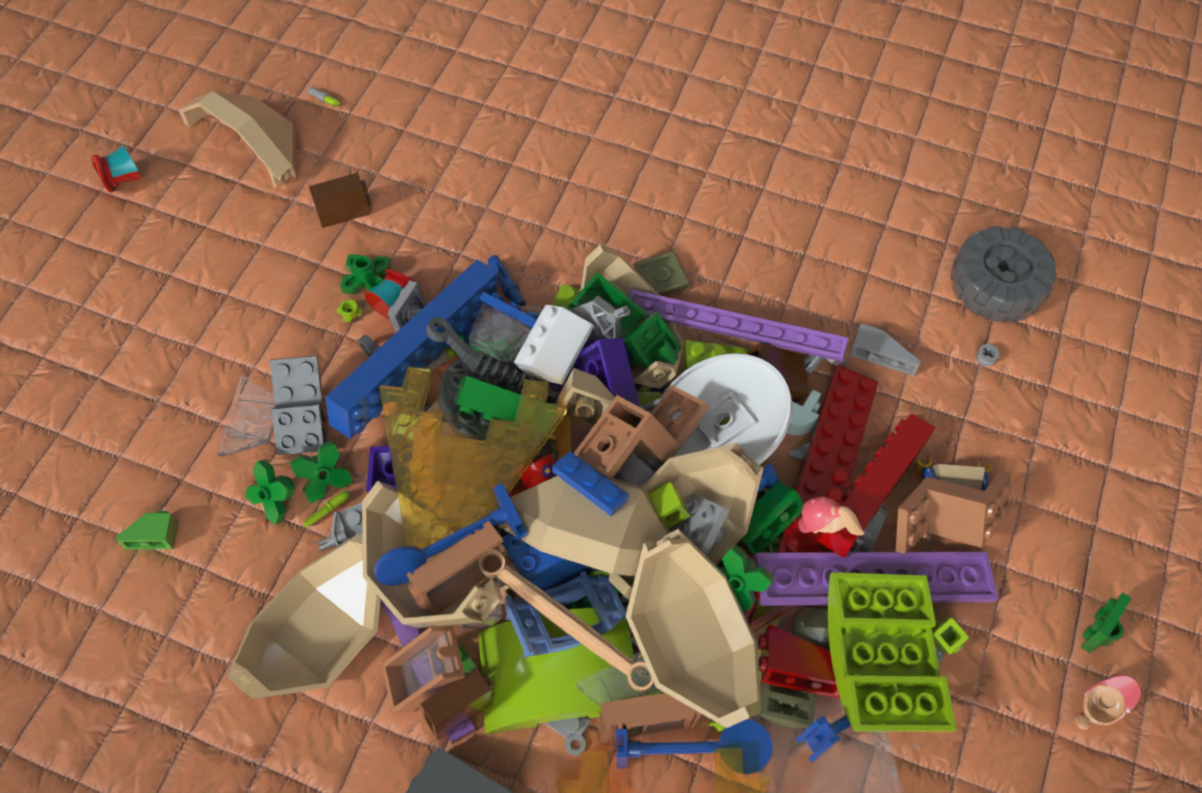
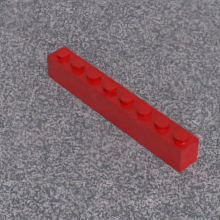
(880, 479)

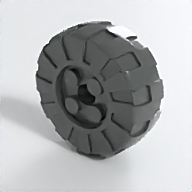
(1003, 274)

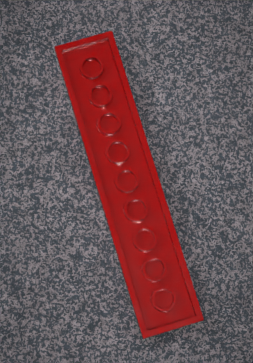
(832, 451)

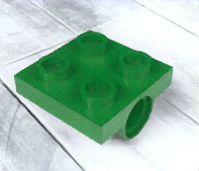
(653, 342)
(1106, 623)

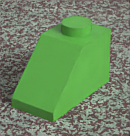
(150, 532)

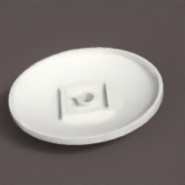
(748, 394)

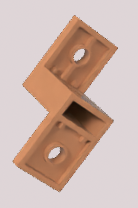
(633, 427)
(953, 512)

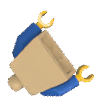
(968, 476)

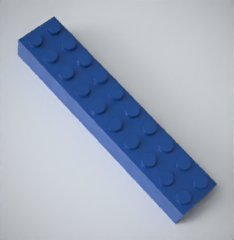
(358, 396)

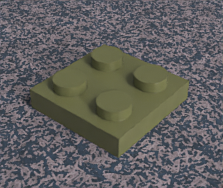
(663, 273)

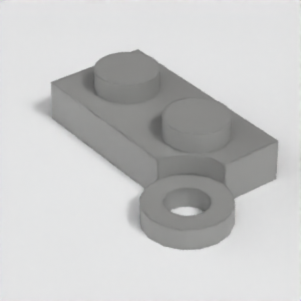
(572, 730)

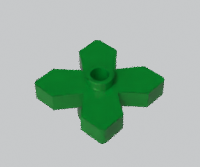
(364, 272)
(320, 471)
(270, 491)
(744, 577)

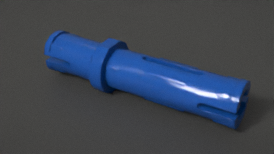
(510, 289)

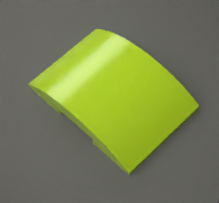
(887, 653)
(544, 685)

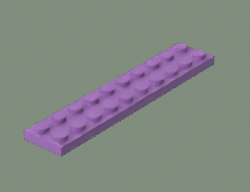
(806, 576)

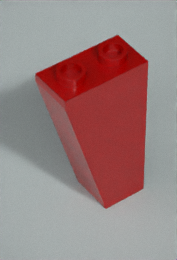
(795, 663)

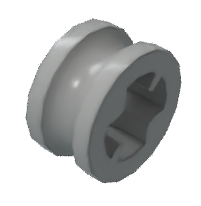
(987, 360)

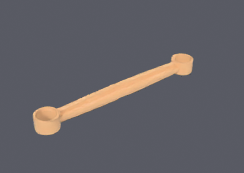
(564, 619)

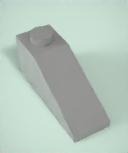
(881, 349)

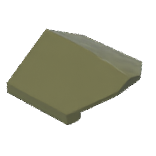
(813, 626)
(787, 706)

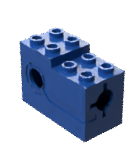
(539, 567)

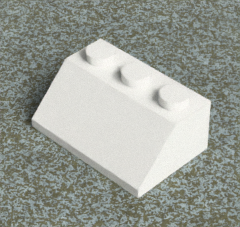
(553, 345)

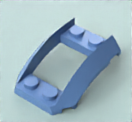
(530, 626)

